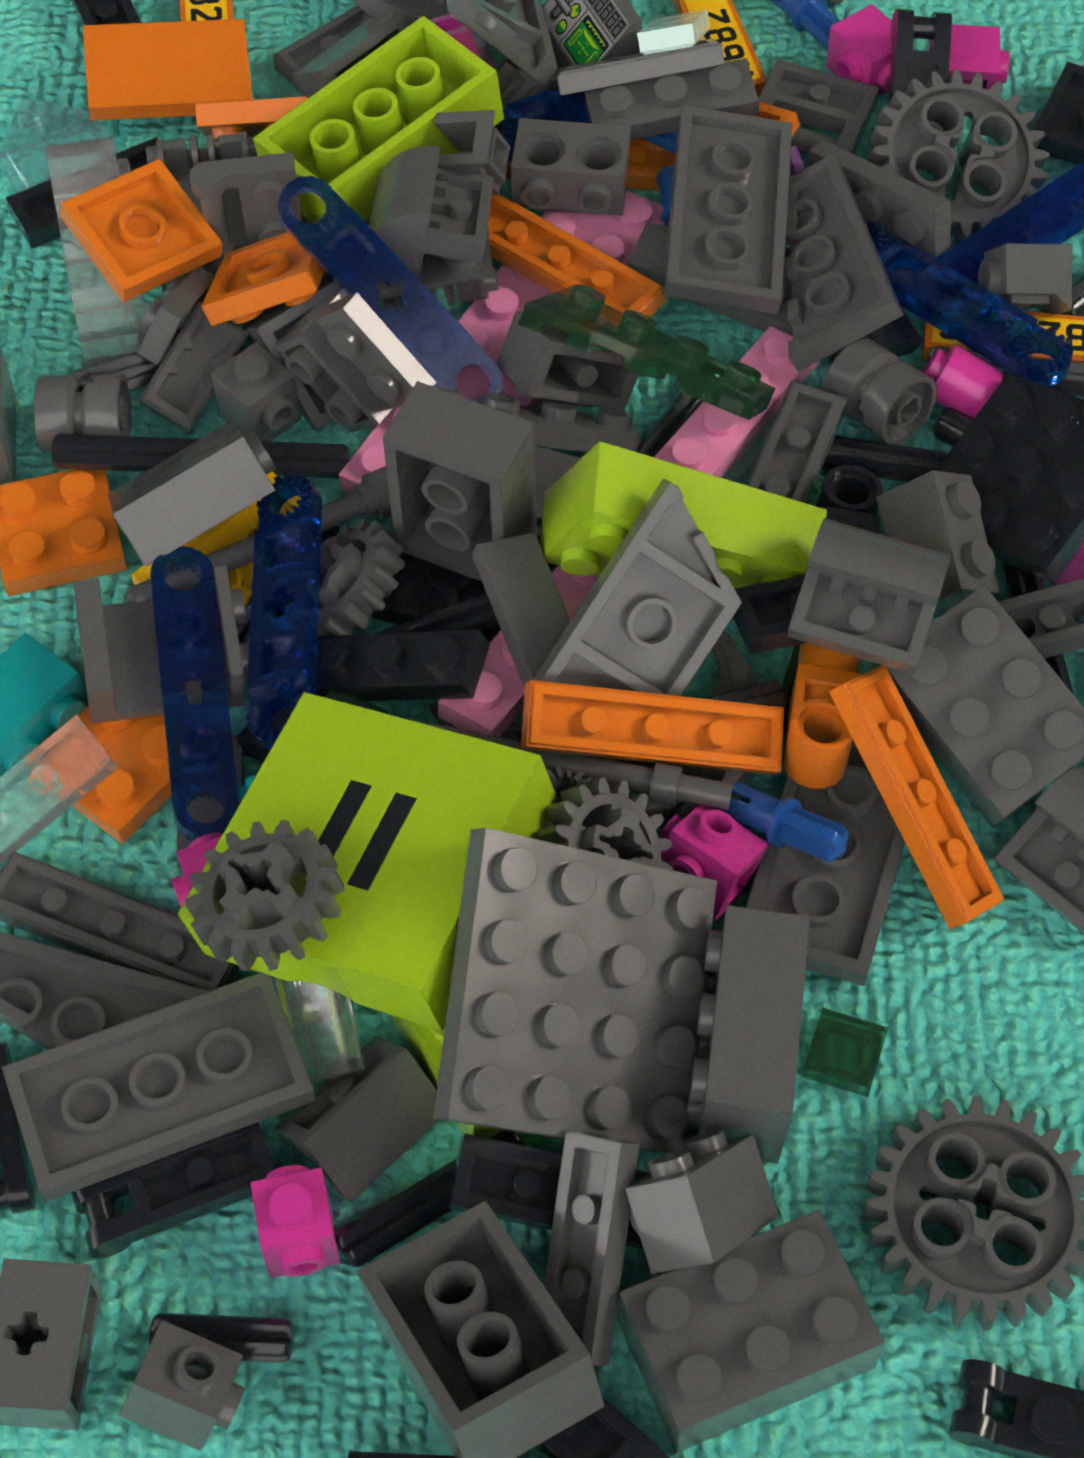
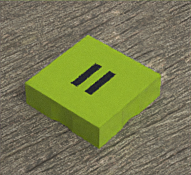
(398, 821)

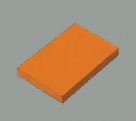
(164, 67)

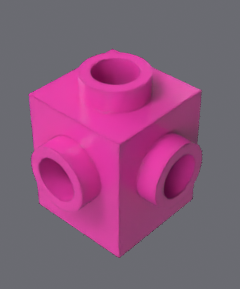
(715, 848)

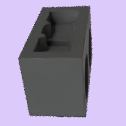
(571, 166)

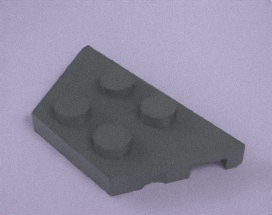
(514, 29)
(650, 608)

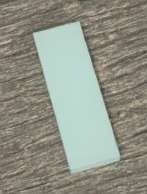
(673, 32)

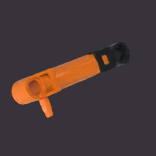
(816, 735)

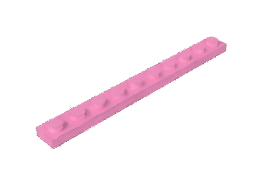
(705, 443)

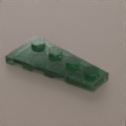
(649, 351)

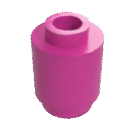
(962, 379)

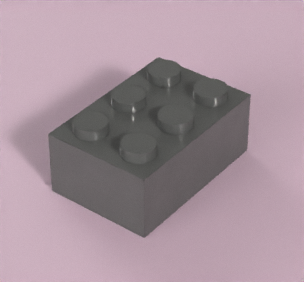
(458, 476)
(992, 707)
(750, 1027)
(749, 1331)
(481, 1338)

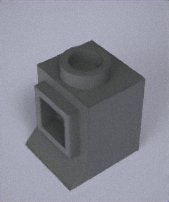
(479, 144)
(1030, 275)

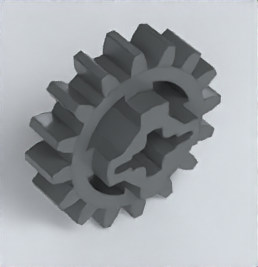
(356, 576)
(616, 825)
(258, 895)

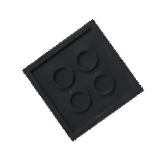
(1028, 474)

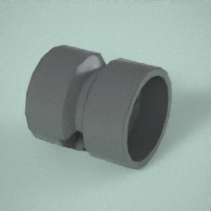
(881, 390)
(82, 409)

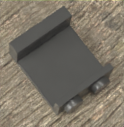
(123, 657)

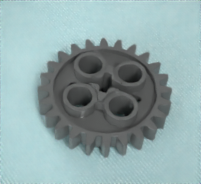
(1004, 171)
(969, 1270)

